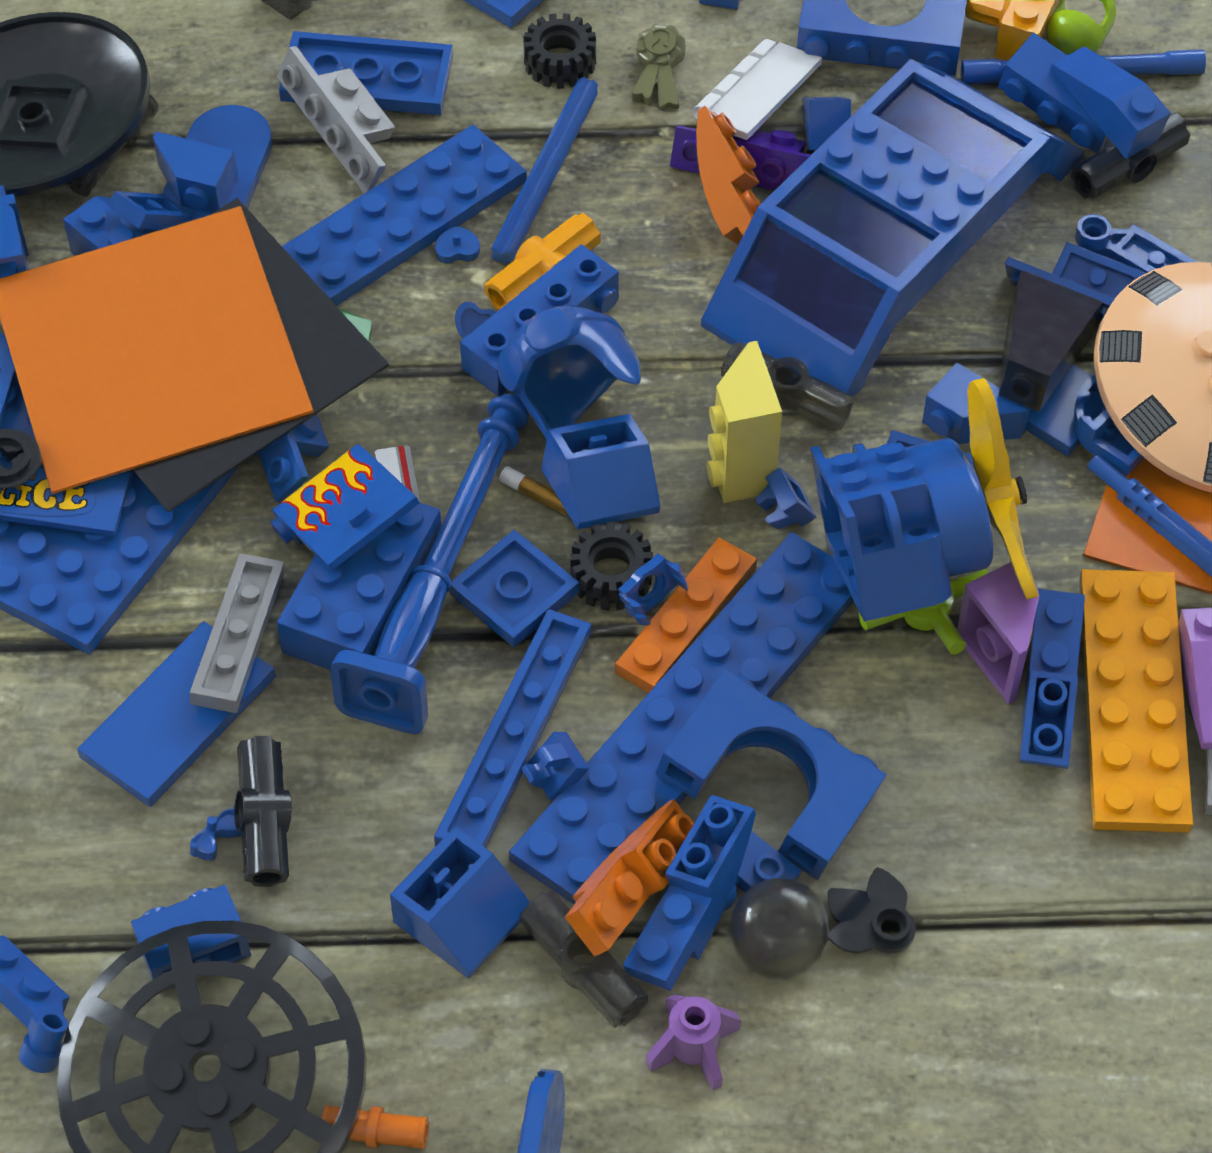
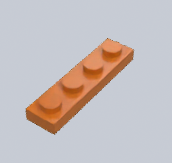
(686, 614)

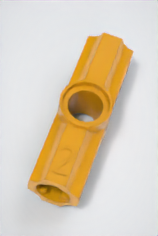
(539, 256)

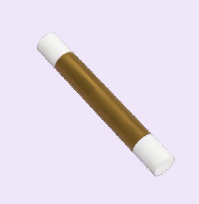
(537, 491)

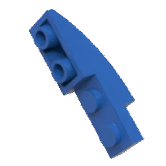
(1052, 679)
(697, 893)

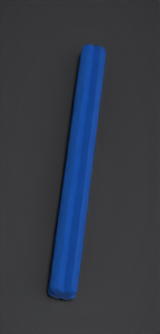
(544, 171)

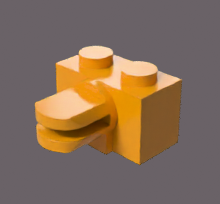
(1014, 19)

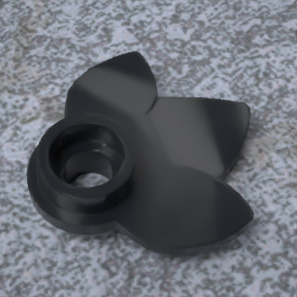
(866, 913)

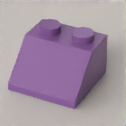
(998, 627)

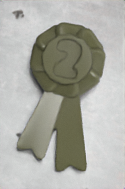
(659, 50)

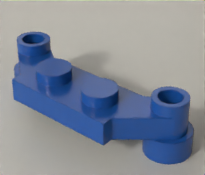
(1127, 246)
(37, 1004)

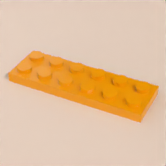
(1135, 702)

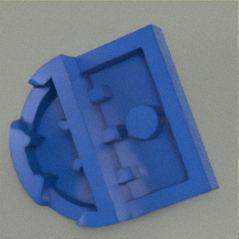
(1099, 433)

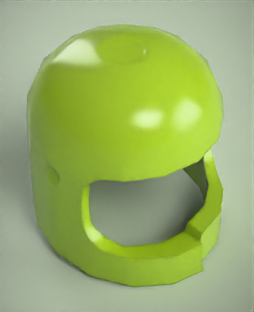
(1073, 29)

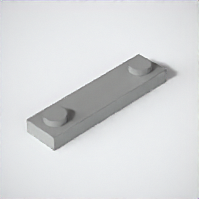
(237, 633)

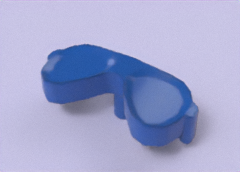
(204, 843)

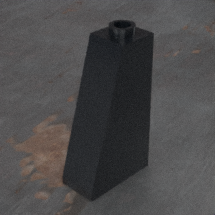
(1043, 338)

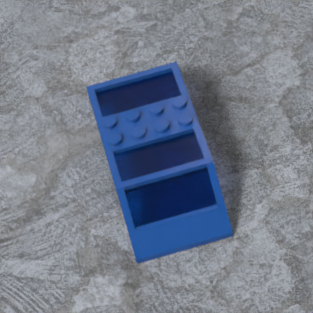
(878, 222)

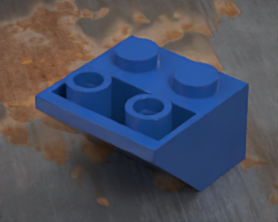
(601, 471)
(459, 902)

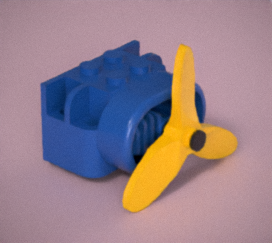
(921, 513)

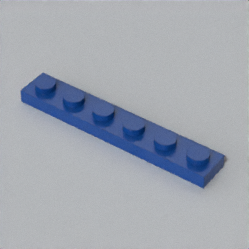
(516, 728)

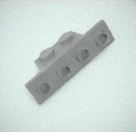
(341, 114)

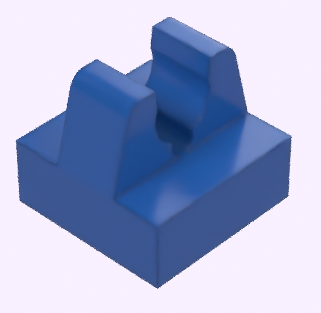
(790, 501)
(555, 765)

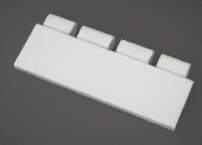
(760, 85)

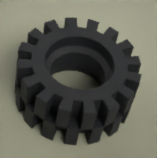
(559, 34)
(603, 545)

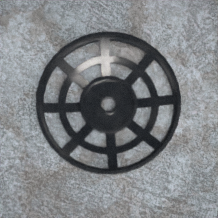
(215, 1031)

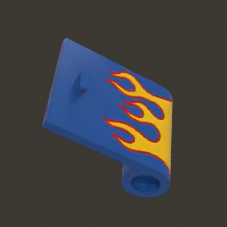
(343, 507)

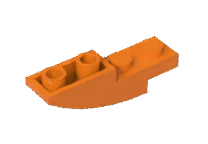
(725, 174)
(628, 878)

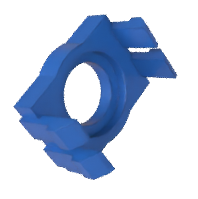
(666, 578)

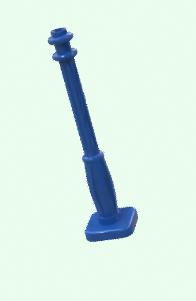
(386, 685)

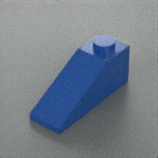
(1114, 99)

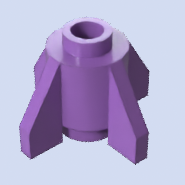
(694, 1035)

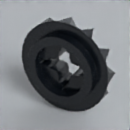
(25, 458)

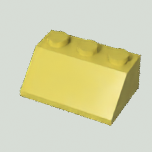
(744, 428)

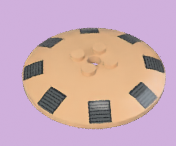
(1158, 369)

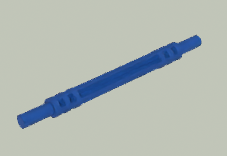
(1156, 513)

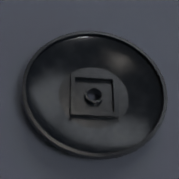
(83, 82)

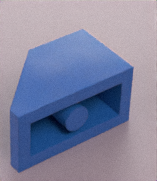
(823, 118)
(196, 171)
(948, 408)

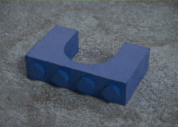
(837, 34)
(740, 717)

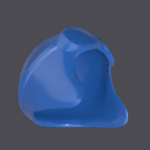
(566, 363)

